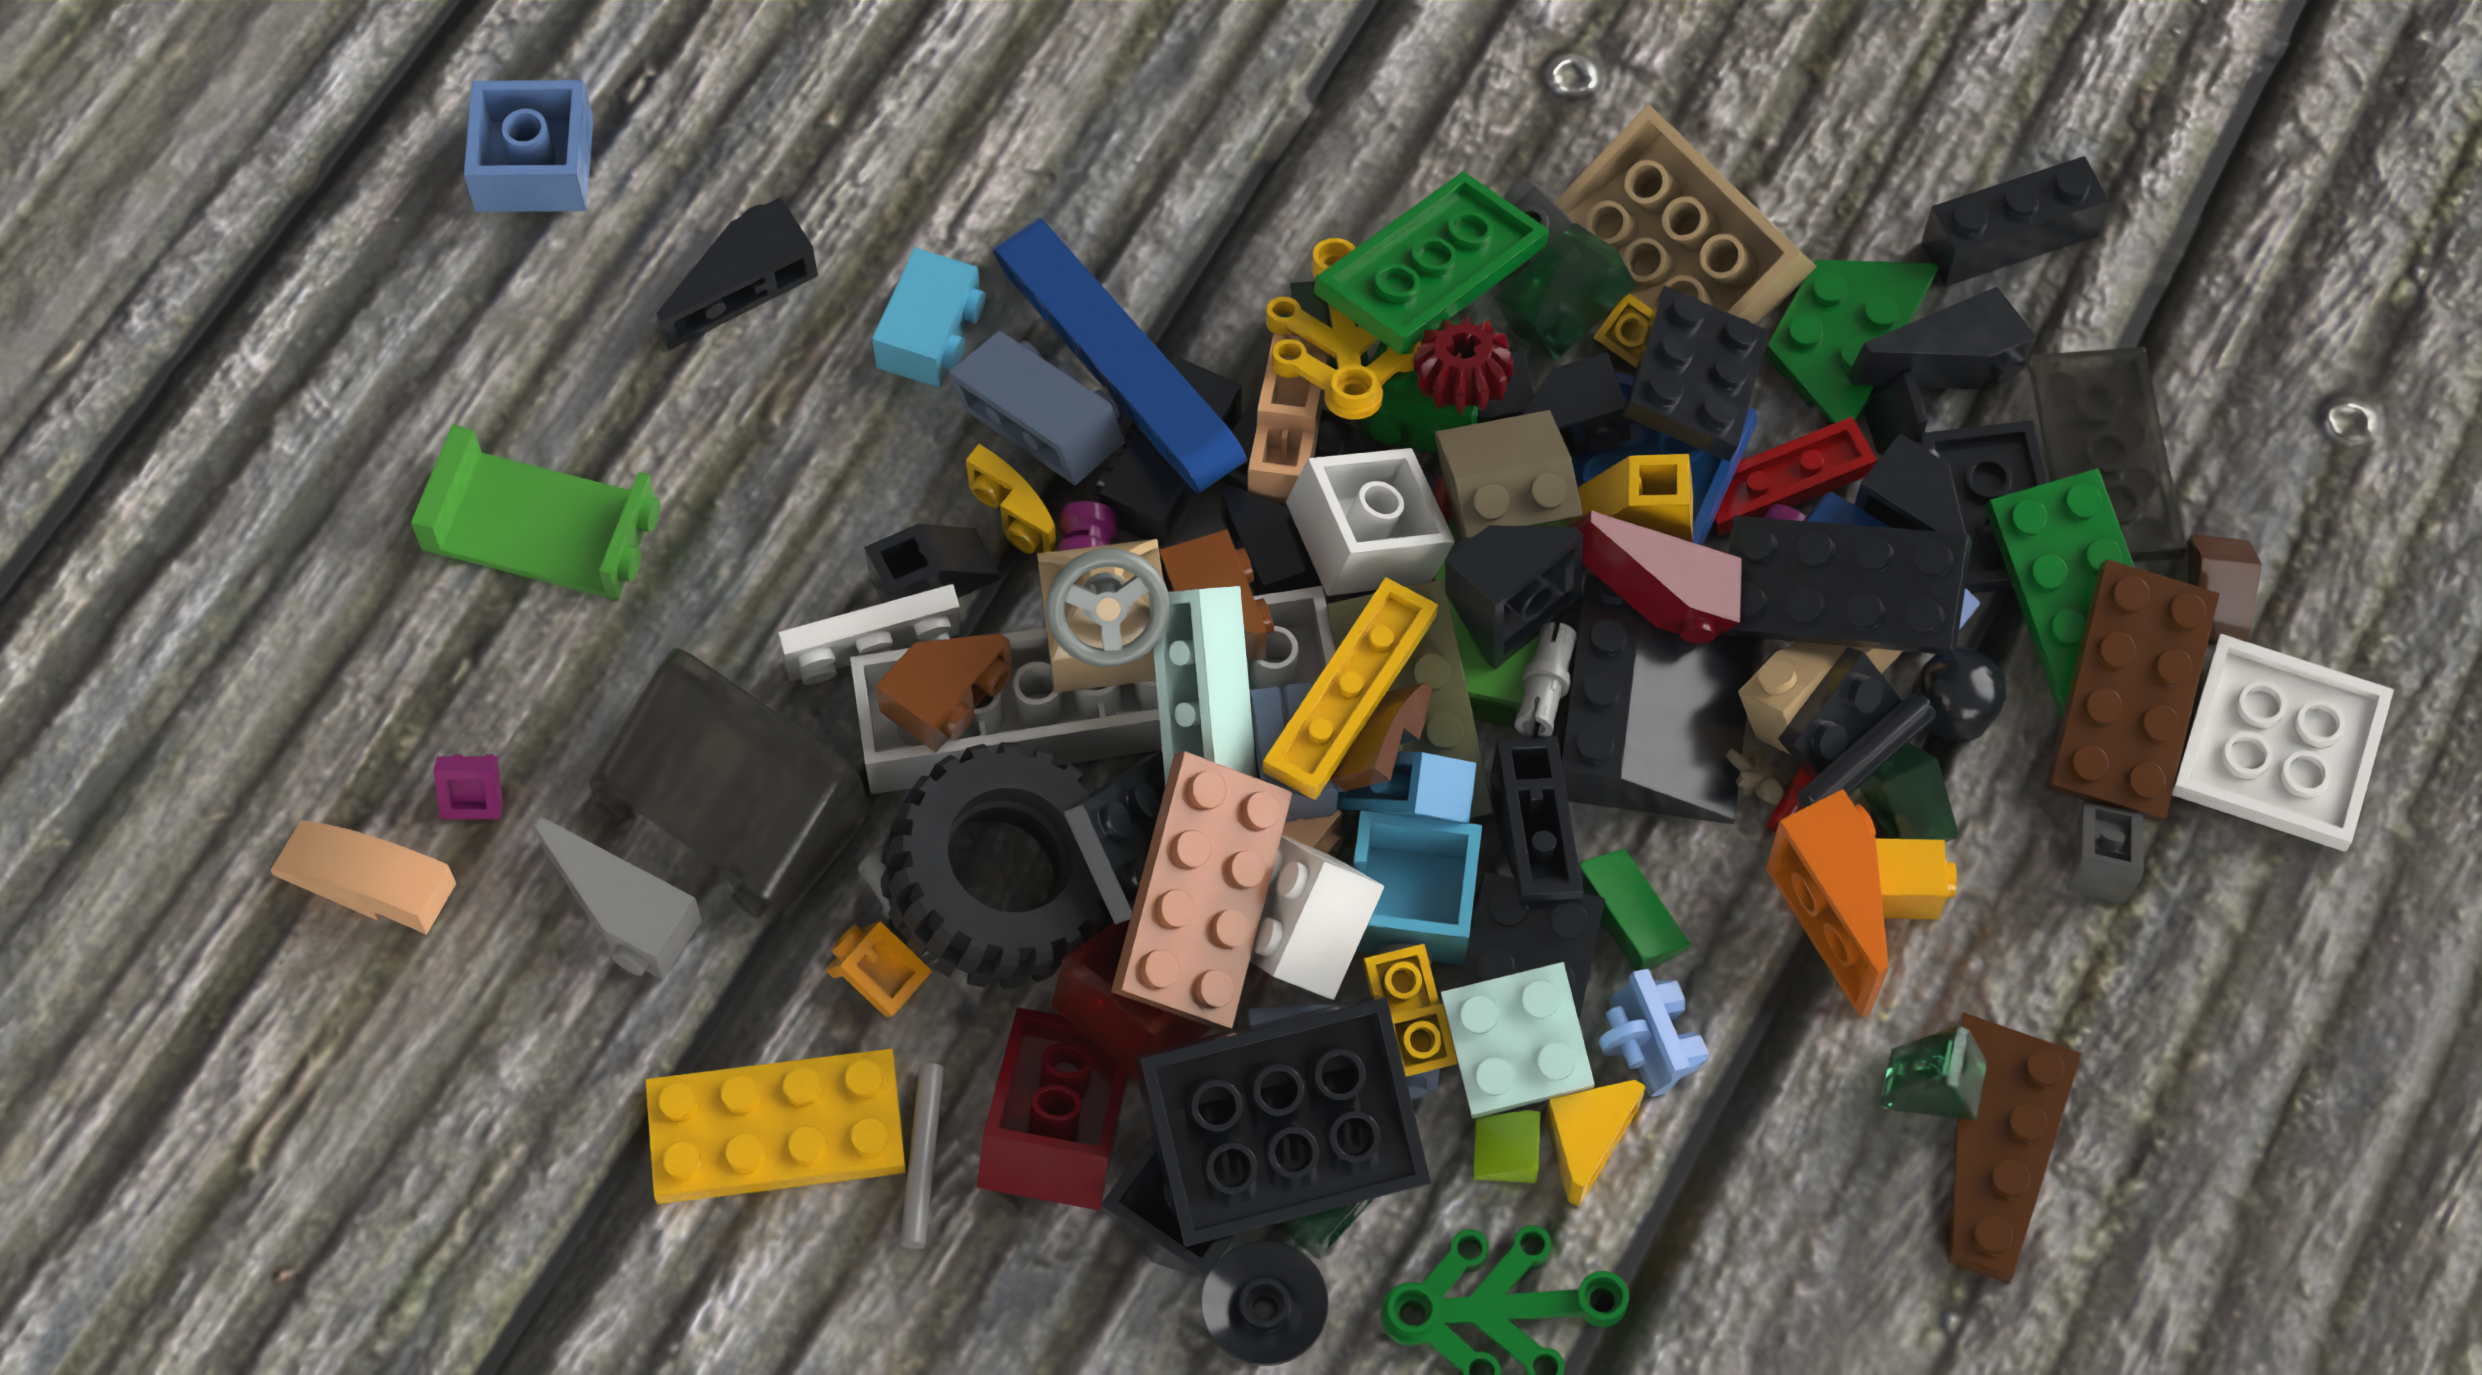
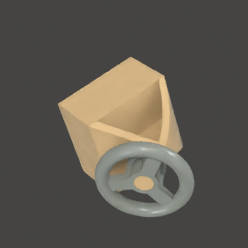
(1101, 613)

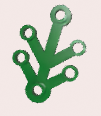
(1492, 1308)

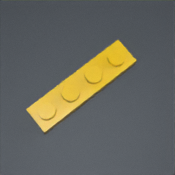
(1349, 688)

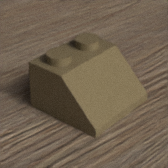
(1508, 474)

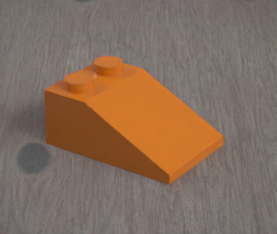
(1831, 881)

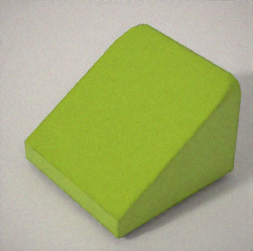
(1507, 1147)

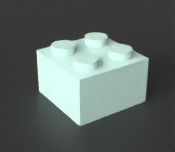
(1517, 1040)

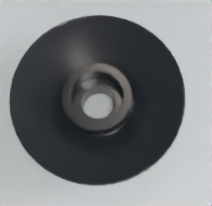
(1270, 1274)

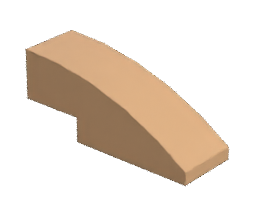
(1285, 429)
(366, 874)

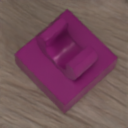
(468, 787)

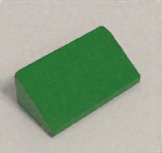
(1632, 910)

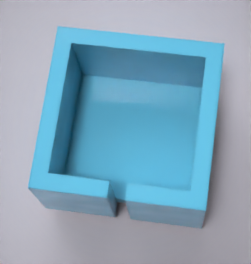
(1426, 879)

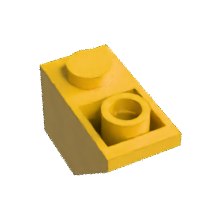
(1645, 492)

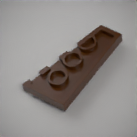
(2006, 1147)

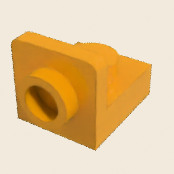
(878, 966)

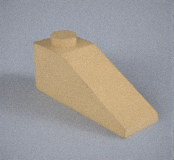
(1789, 679)

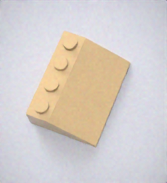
(1683, 223)

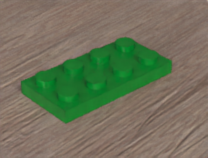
(1431, 262)
(2052, 552)

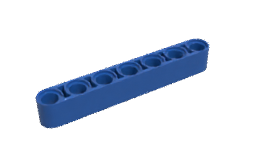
(1120, 356)

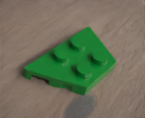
(1832, 319)

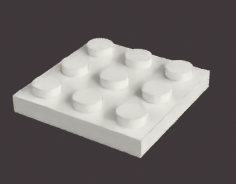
(2283, 742)

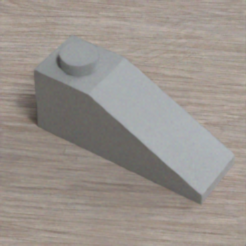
(633, 911)

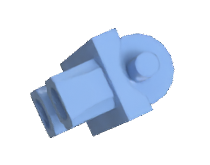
(1646, 1035)

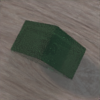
(1911, 797)
(1936, 1075)

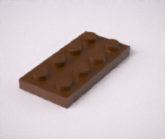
(2132, 690)

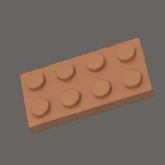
(1202, 891)

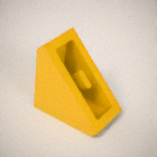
(1587, 1130)

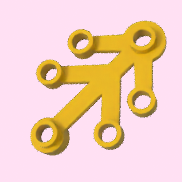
(1351, 389)

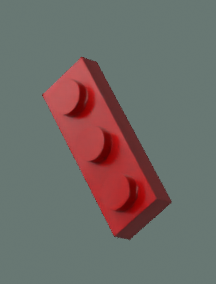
(1796, 472)

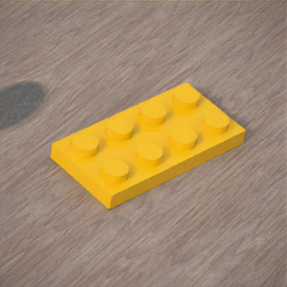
(774, 1126)

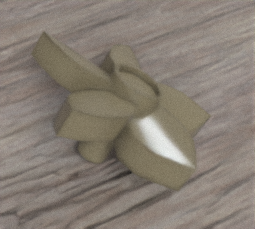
(1759, 776)

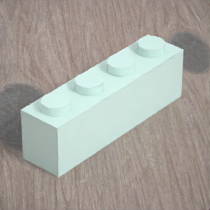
(1205, 680)

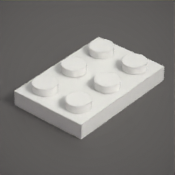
(821, 647)

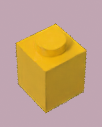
(1914, 878)

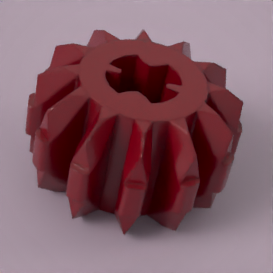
(1463, 365)

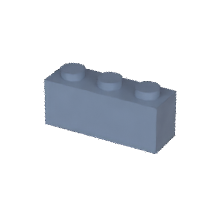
(1038, 406)

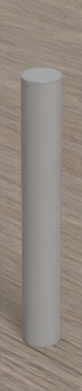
(922, 1156)

